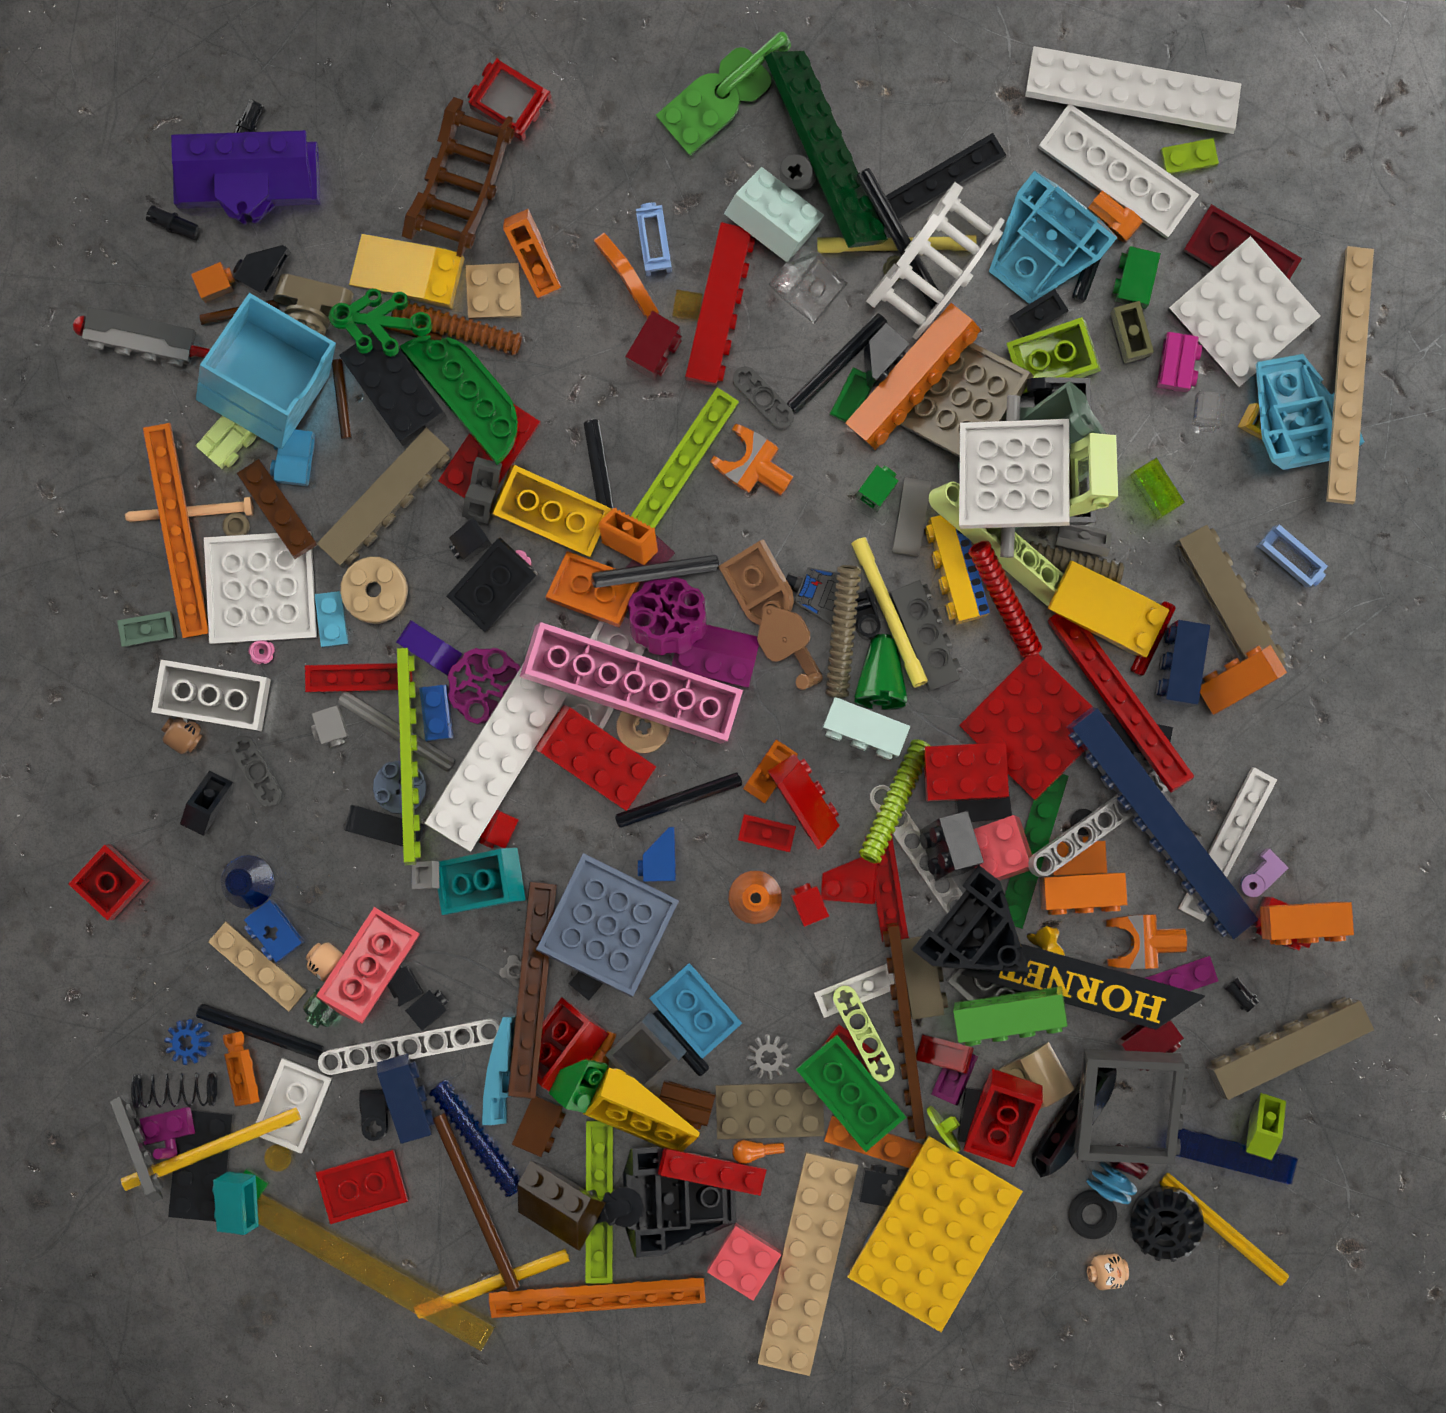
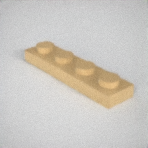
(257, 966)

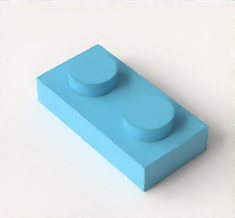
(331, 619)

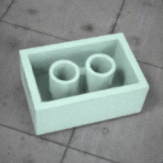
(774, 214)
(865, 729)

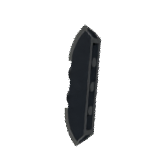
(1059, 1141)

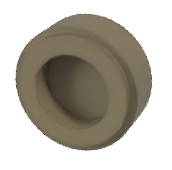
(236, 524)

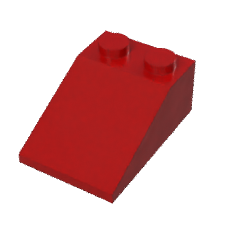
(1004, 1117)

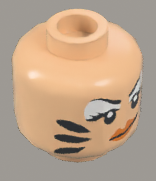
(323, 960)
(1108, 1271)

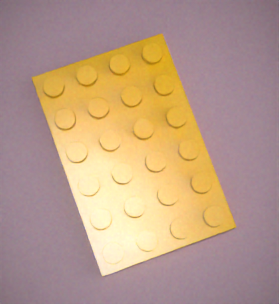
(934, 1234)

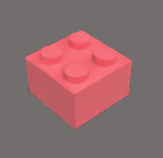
(1004, 847)
(744, 1261)

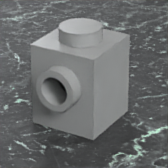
(329, 727)

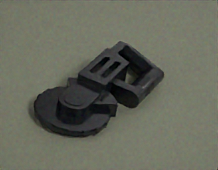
(622, 1207)

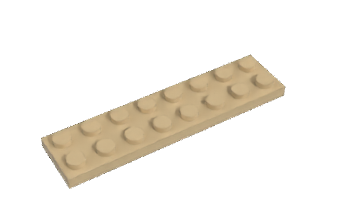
(807, 1264)

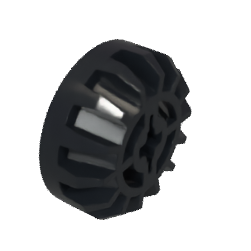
(1174, 1207)

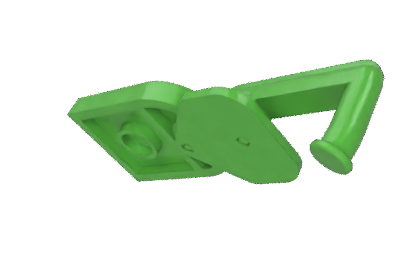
(700, 114)

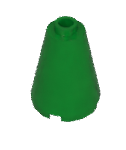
(882, 676)

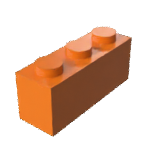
(1241, 678)

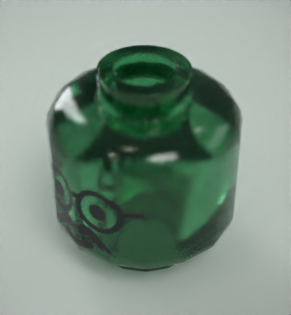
(318, 1012)

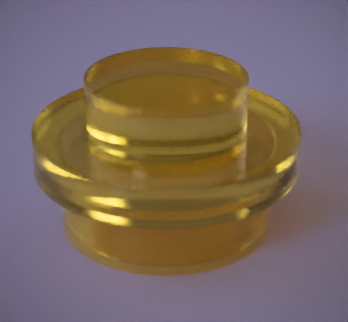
(277, 1157)

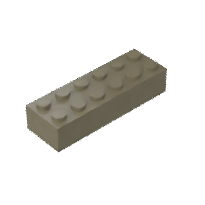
(1289, 1048)

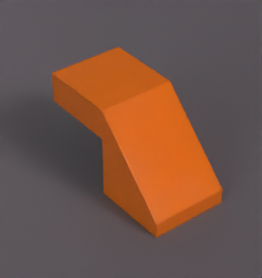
(761, 783)

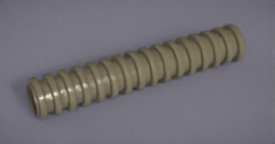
(1061, 559)
(843, 631)

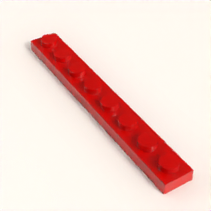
(1123, 703)

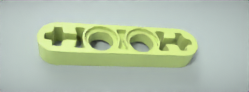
(866, 1031)

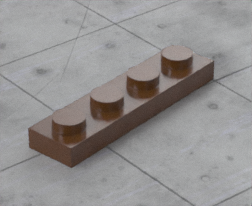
(276, 509)

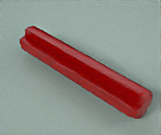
(1141, 663)

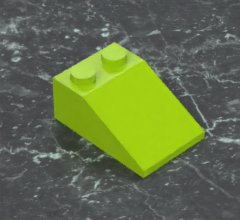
(1057, 351)

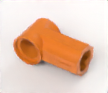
(1120, 220)

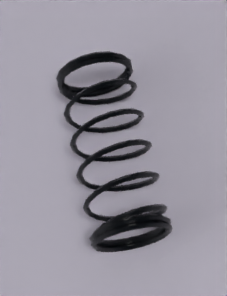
(136, 1095)

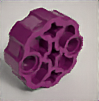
(667, 623)
(480, 659)

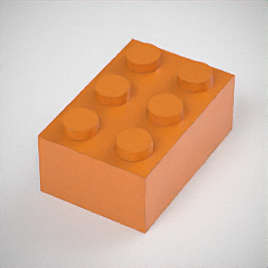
(1083, 893)
(1307, 922)

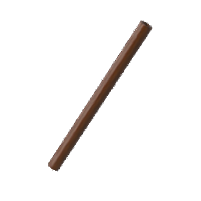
(476, 1202)

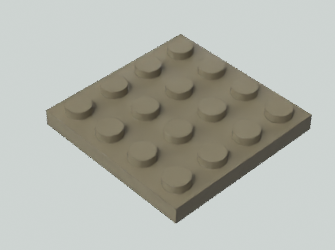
(967, 392)

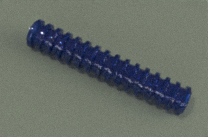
(476, 1138)

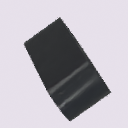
(377, 825)

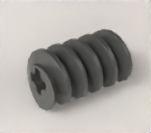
(791, 179)

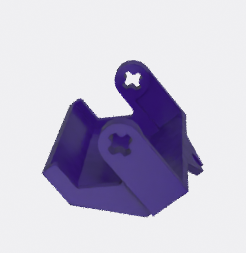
(245, 172)

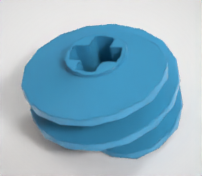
(1114, 1186)

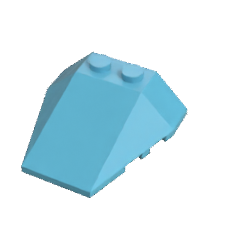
(1047, 239)
(1294, 412)

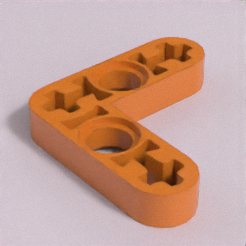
(627, 274)

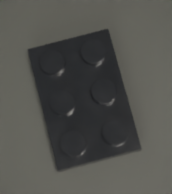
(492, 584)

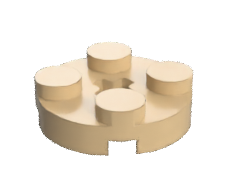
(635, 740)

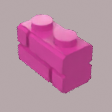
(1178, 362)

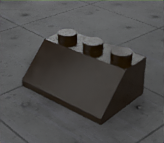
(557, 1204)

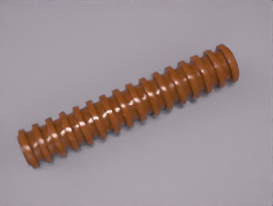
(464, 329)

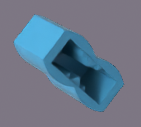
(294, 459)

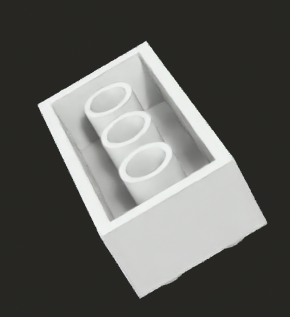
(211, 695)

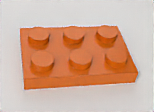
(575, 591)

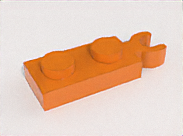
(240, 1070)

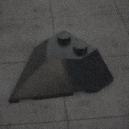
(976, 931)

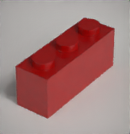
(809, 904)

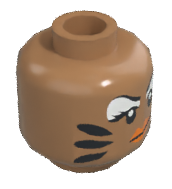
(181, 734)

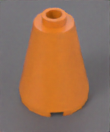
(751, 883)

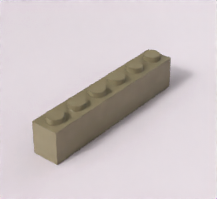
(384, 498)
(1226, 592)

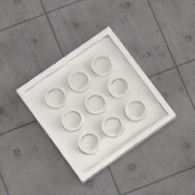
(1244, 311)
(1014, 474)
(258, 590)

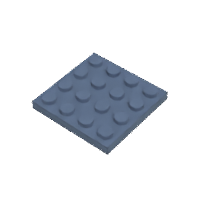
(607, 925)

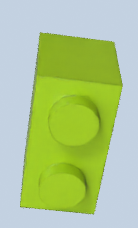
(1266, 1126)

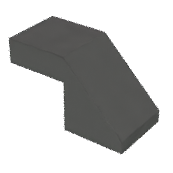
(482, 490)

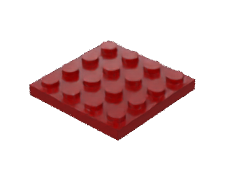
(1032, 718)

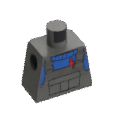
(815, 592)

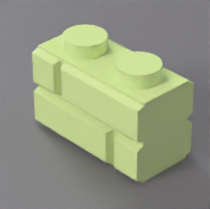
(225, 441)

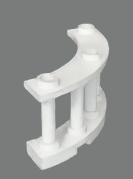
(921, 245)

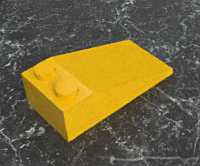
(418, 270)
(550, 510)
(1108, 609)
(637, 1111)

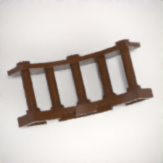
(437, 173)

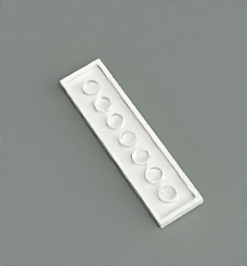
(1133, 90)
(494, 761)

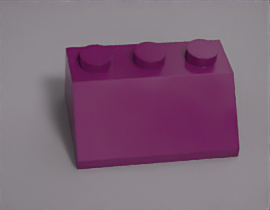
(721, 656)

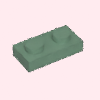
(146, 629)

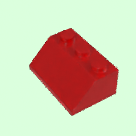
(805, 799)
(565, 1040)

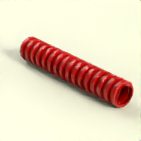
(1005, 599)

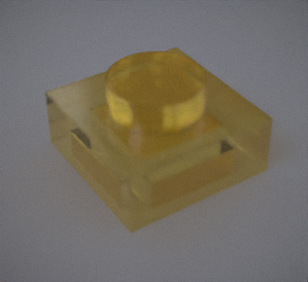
(687, 305)

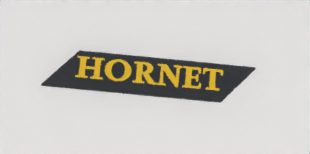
(1095, 988)

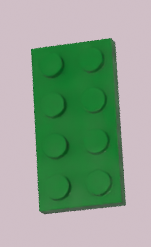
(851, 1093)

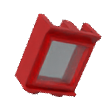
(507, 94)

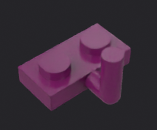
(166, 1128)

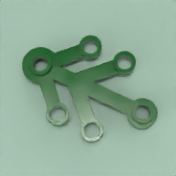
(376, 320)

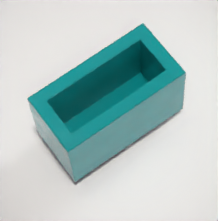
(235, 1203)

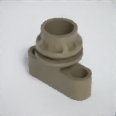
(310, 300)

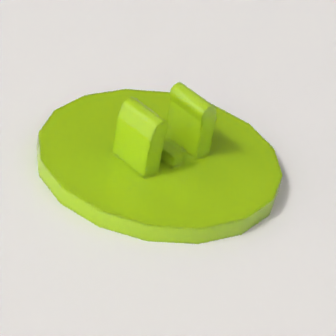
(945, 1128)

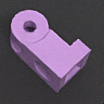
(1263, 876)

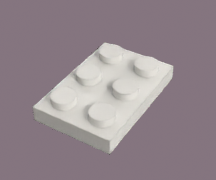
(292, 1088)

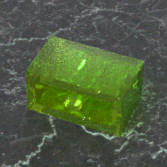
(1157, 488)

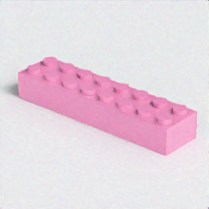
(631, 683)

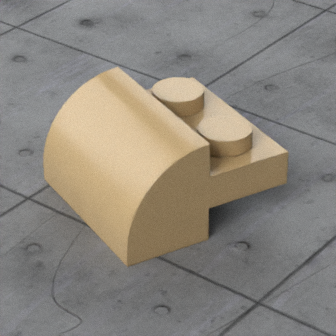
(1044, 1069)

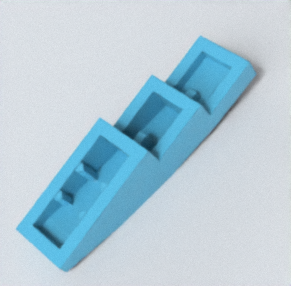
(498, 1075)

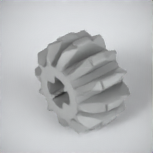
(766, 1066)

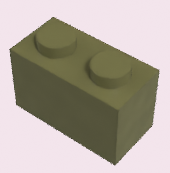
(1132, 332)

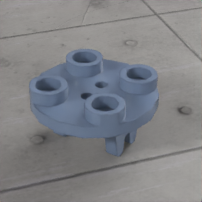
(387, 783)

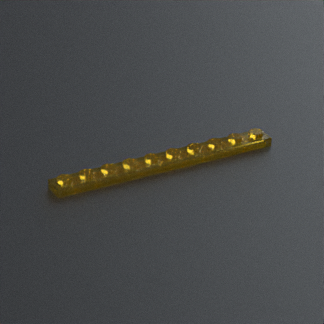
(373, 1273)

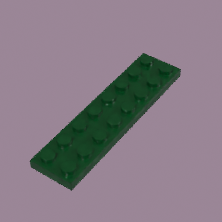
(825, 148)

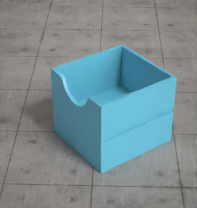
(265, 370)

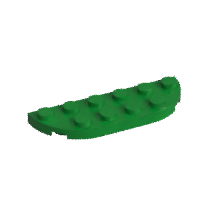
(467, 391)

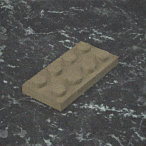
(768, 1111)

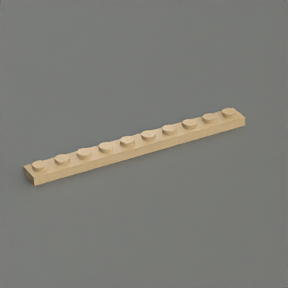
(1350, 375)

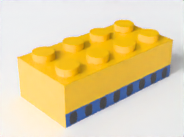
(958, 572)

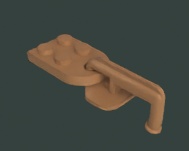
(756, 585)

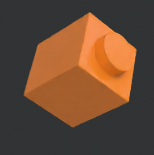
(213, 282)

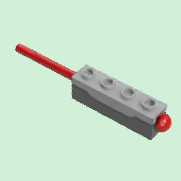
(138, 335)

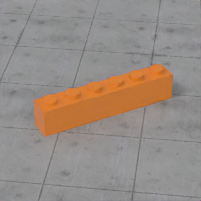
(913, 376)

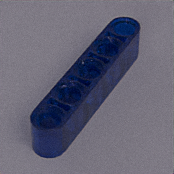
(1234, 1156)

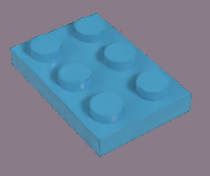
(695, 1010)

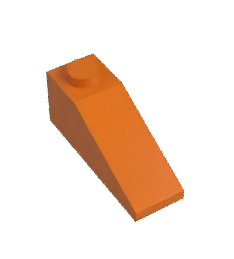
(531, 252)

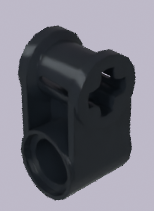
(867, 611)
(373, 1108)

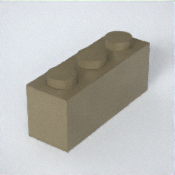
(922, 983)

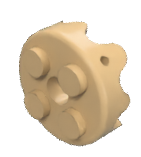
(390, 600)

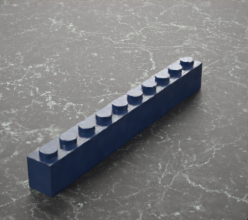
(1162, 823)

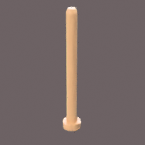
(200, 510)

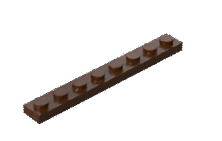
(531, 993)
(905, 1043)

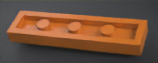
(889, 1148)

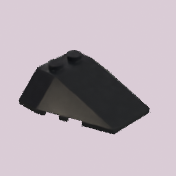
(673, 1208)

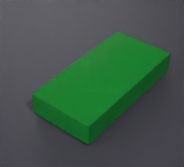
(851, 396)

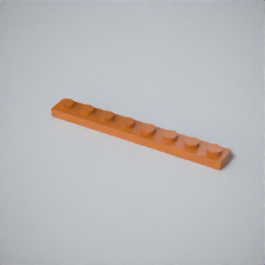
(176, 530)
(597, 1297)

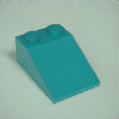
(480, 881)

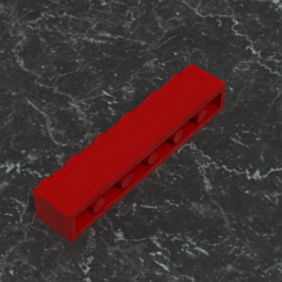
(718, 305)

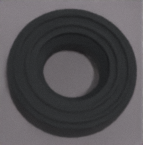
(1088, 1231)

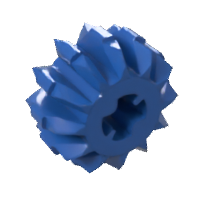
(178, 1042)

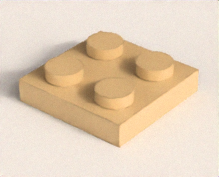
(493, 291)

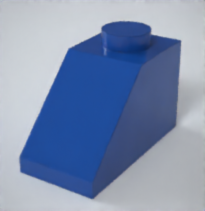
(659, 859)

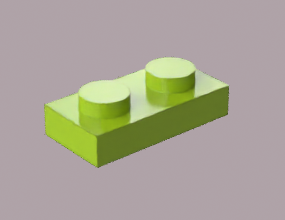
(1189, 156)

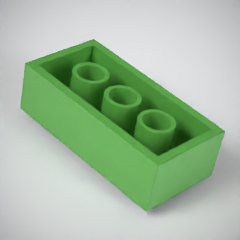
(1010, 1015)

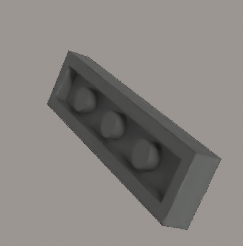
(141, 1158)

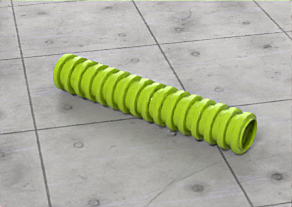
(894, 803)

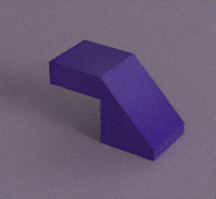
(429, 647)

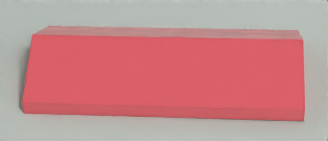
(367, 966)

